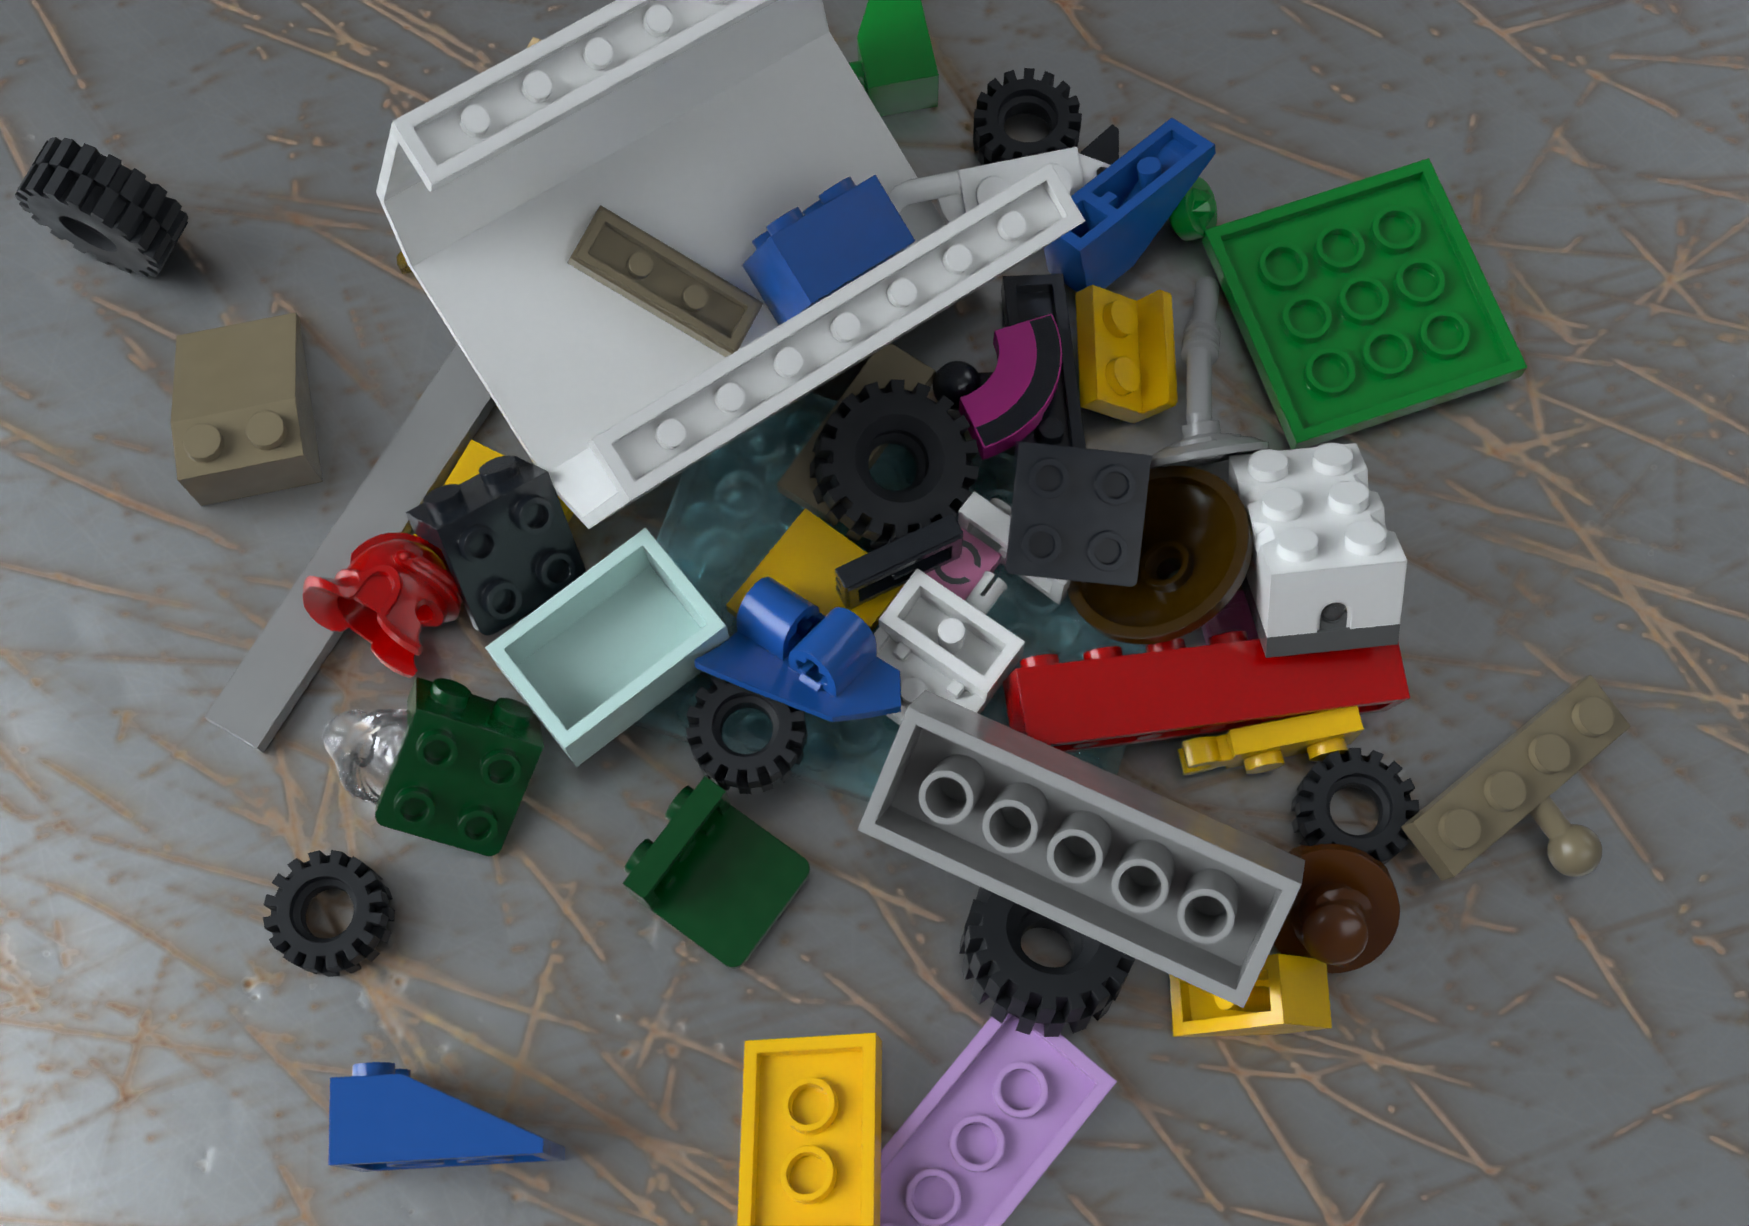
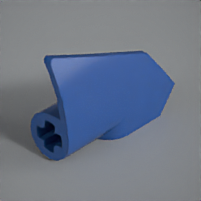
(805, 657)

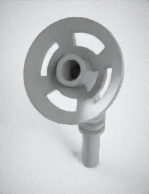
(1200, 350)

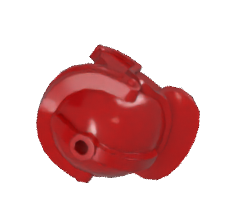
(387, 597)

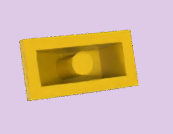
(1285, 999)

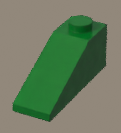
(896, 57)

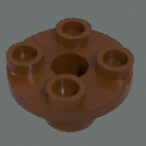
(1342, 910)

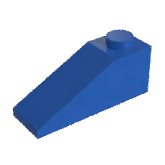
(1128, 206)

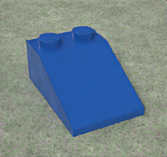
(397, 1123)

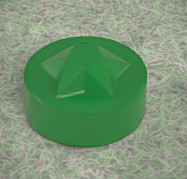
(1195, 212)

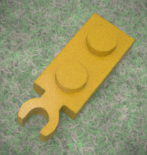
(1266, 744)

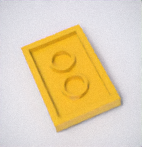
(811, 1131)

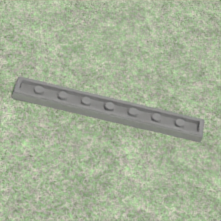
(410, 467)

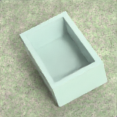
(609, 646)

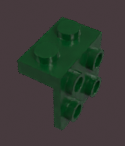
(460, 767)
(715, 874)

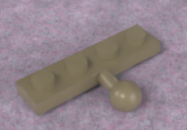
(1519, 782)

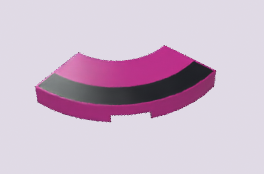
(1018, 389)

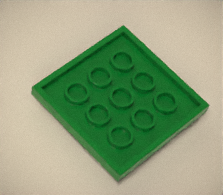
(1362, 304)

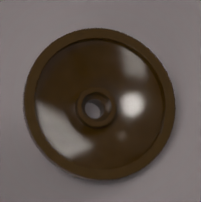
(1190, 527)

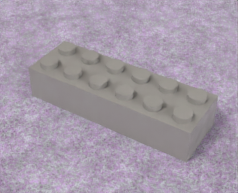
(1083, 847)

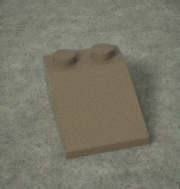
(243, 411)

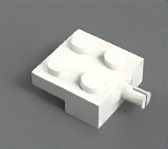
(947, 642)

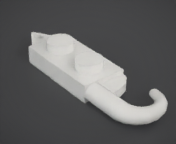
(969, 187)

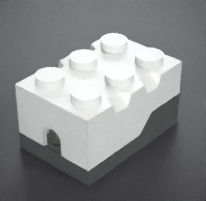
(1321, 552)

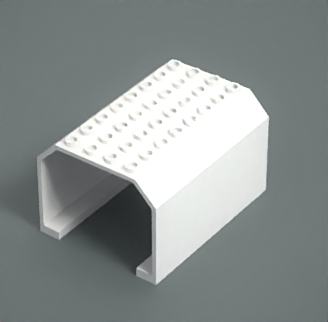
(702, 136)

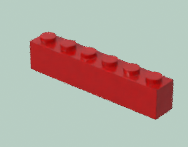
(1191, 690)

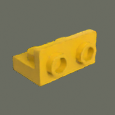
(1126, 353)

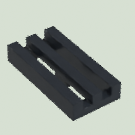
(897, 561)

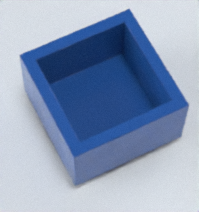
(826, 247)

